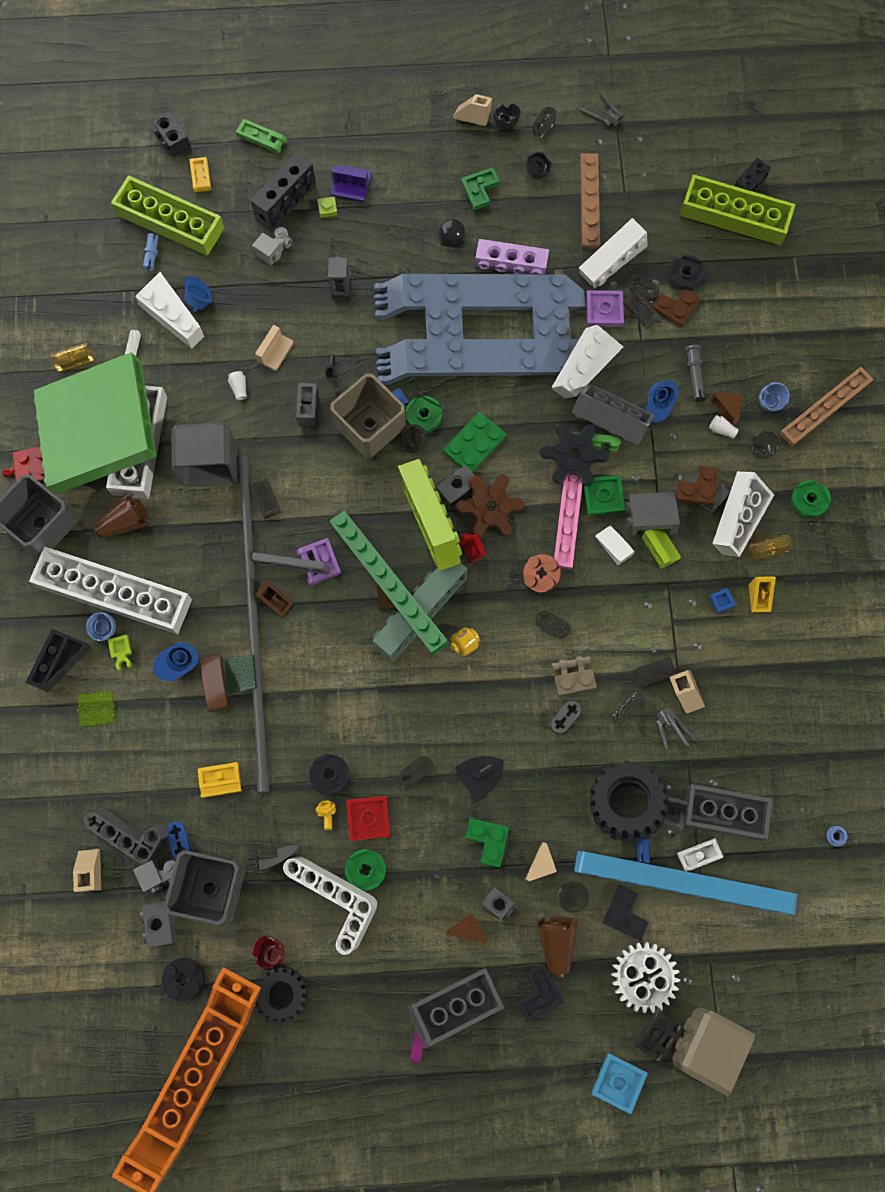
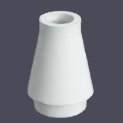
(238, 384)
(723, 427)

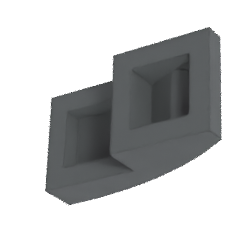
(283, 855)

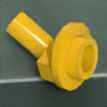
(326, 809)

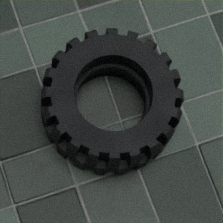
(629, 775)

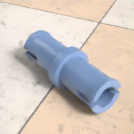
(150, 252)

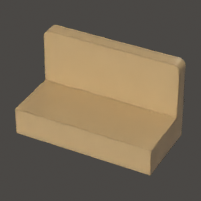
(273, 349)

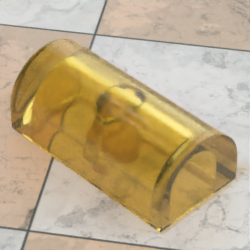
(72, 356)
(770, 547)

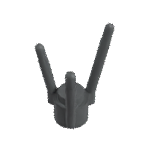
(613, 115)
(669, 719)

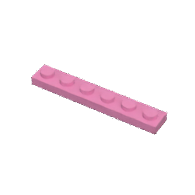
(568, 521)

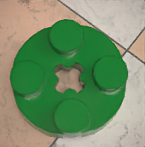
(421, 405)
(803, 506)
(376, 874)

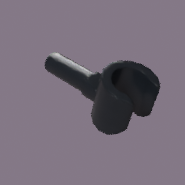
(331, 366)

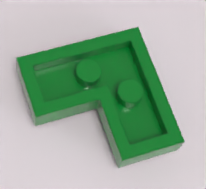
(477, 184)
(494, 838)

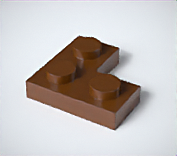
(677, 311)
(701, 492)

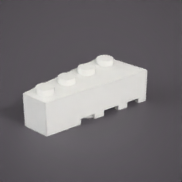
(614, 253)
(166, 307)
(586, 361)
(742, 513)

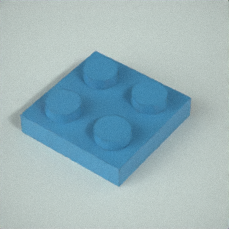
(619, 1083)

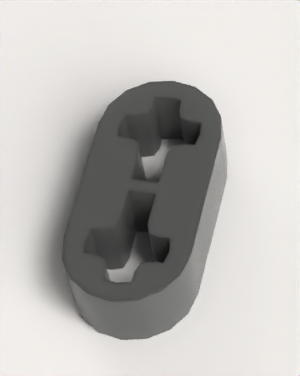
(562, 714)

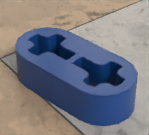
(183, 838)

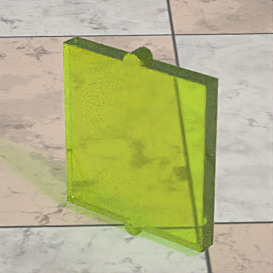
(96, 708)

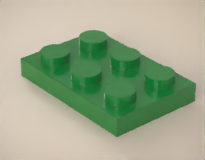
(475, 442)

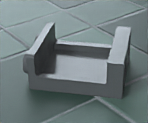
(652, 512)

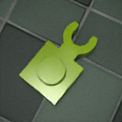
(120, 649)

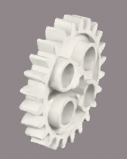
(653, 995)

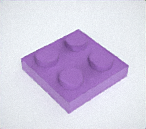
(605, 308)

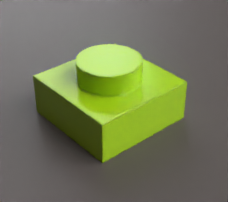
(327, 207)

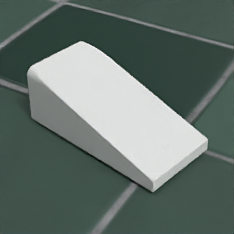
(615, 545)
(700, 855)

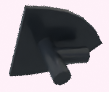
(480, 774)

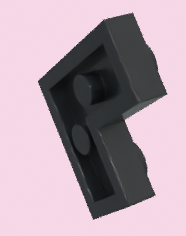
(619, 915)
(545, 995)

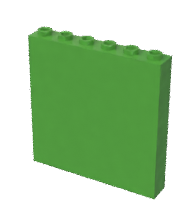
(94, 423)

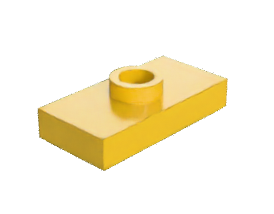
(200, 174)

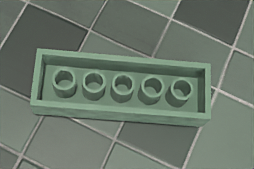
(431, 596)

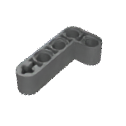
(101, 824)

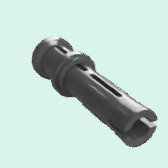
(694, 364)

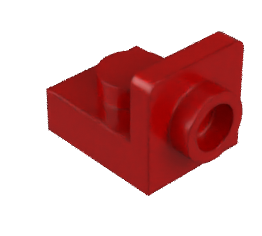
(472, 547)

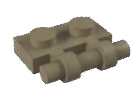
(573, 682)

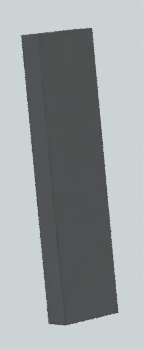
(291, 563)

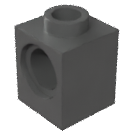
(492, 896)

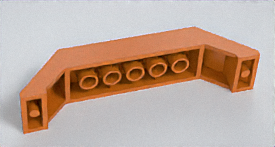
(189, 1083)

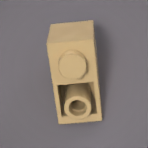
(475, 110)
(687, 691)
(87, 871)

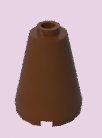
(122, 517)
(558, 943)

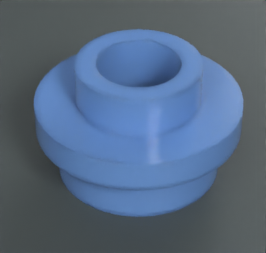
(842, 836)

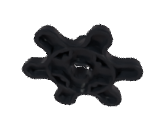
(565, 463)

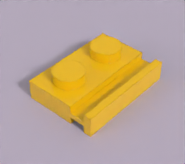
(219, 780)

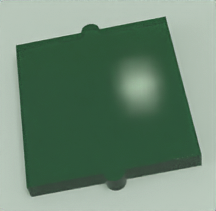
(240, 674)

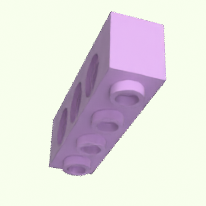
(506, 251)

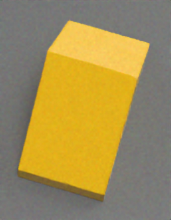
(761, 593)

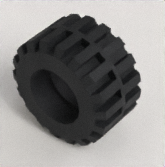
(300, 995)

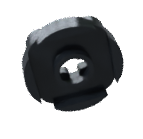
(683, 281)
(319, 768)
(173, 971)

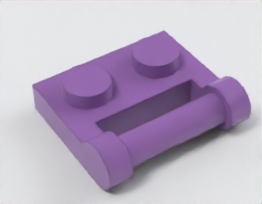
(323, 553)

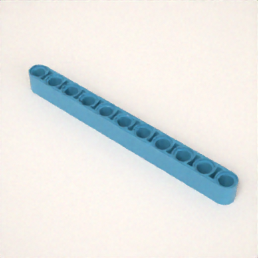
(686, 882)

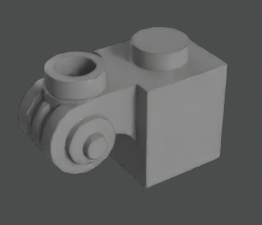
(271, 249)
(151, 877)

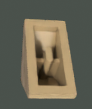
(542, 864)

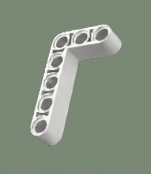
(337, 896)

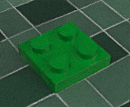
(604, 496)

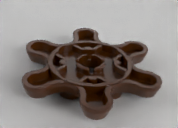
(477, 505)

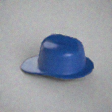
(196, 293)
(661, 399)
(175, 661)

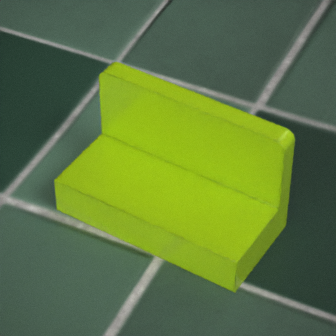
(661, 547)

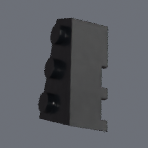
(56, 659)

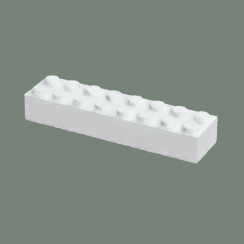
(111, 590)

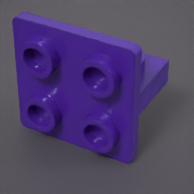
(350, 182)

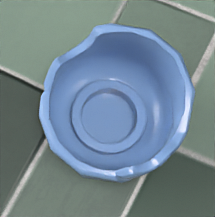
(774, 397)
(101, 626)

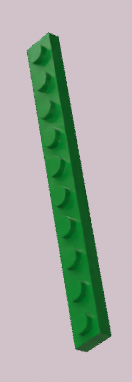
(389, 583)

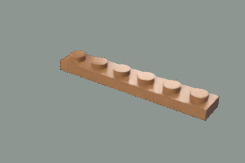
(590, 201)
(826, 406)

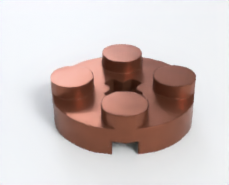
(550, 565)

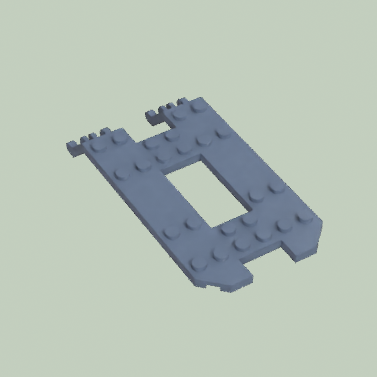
(446, 351)

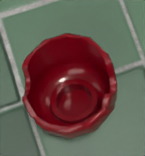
(268, 952)

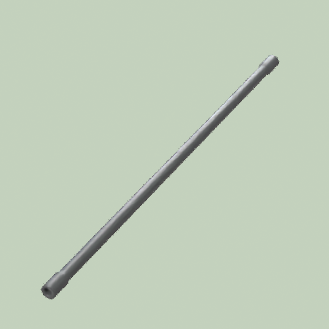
(262, 774)

